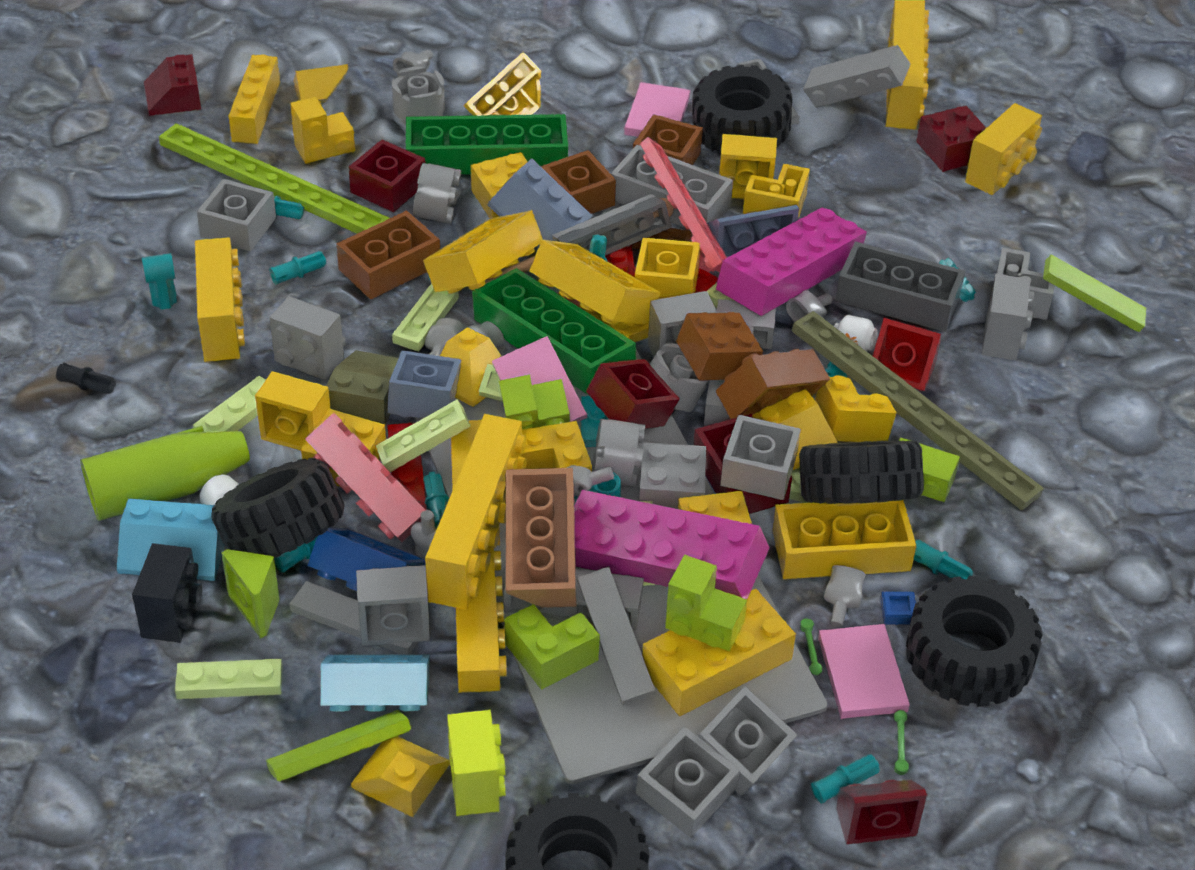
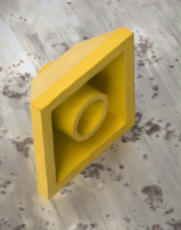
(319, 82)
(475, 353)
(400, 774)

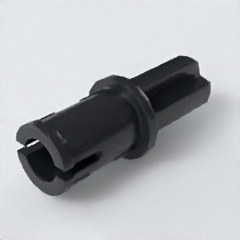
(85, 378)

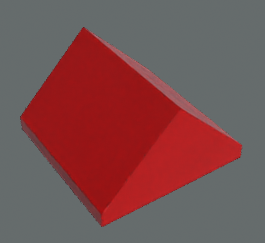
(908, 351)

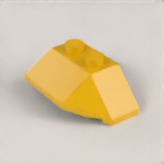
(511, 92)

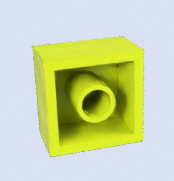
(475, 762)

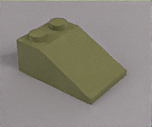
(362, 385)

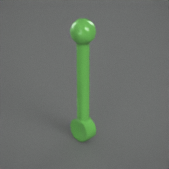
(807, 627)
(901, 766)

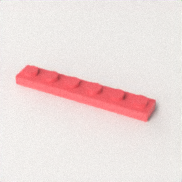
(682, 200)

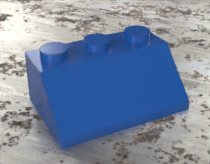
(344, 551)

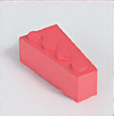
(367, 477)

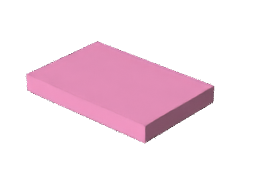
(656, 100)
(543, 366)
(863, 671)

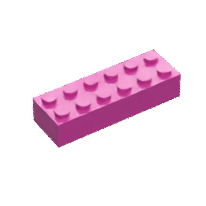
(789, 261)
(653, 538)

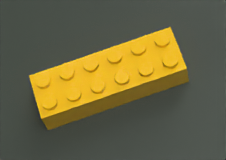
(910, 32)
(474, 513)

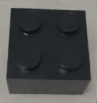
(166, 593)

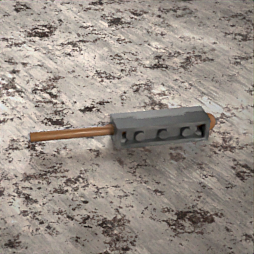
(620, 227)

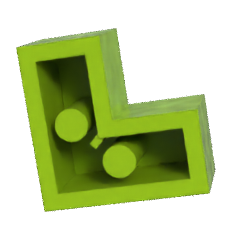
(534, 404)
(700, 609)
(548, 650)

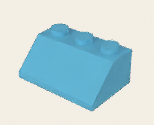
(172, 525)
(375, 681)

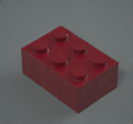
(716, 439)

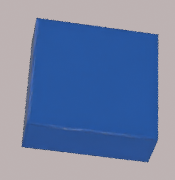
(897, 607)

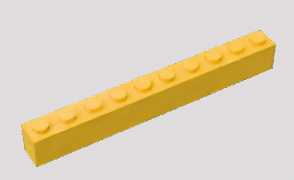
(477, 627)

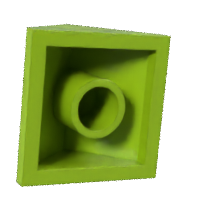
(252, 587)

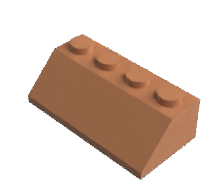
(541, 536)

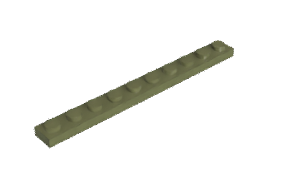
(919, 410)

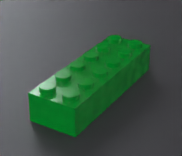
(470, 140)
(532, 311)

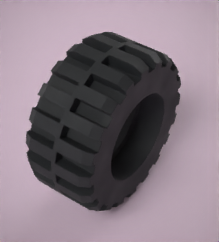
(741, 103)
(861, 472)
(279, 509)
(965, 672)
(576, 825)

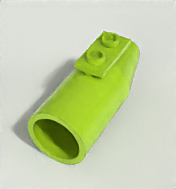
(161, 468)

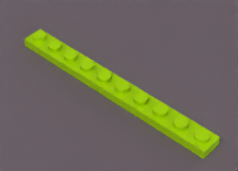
(269, 178)

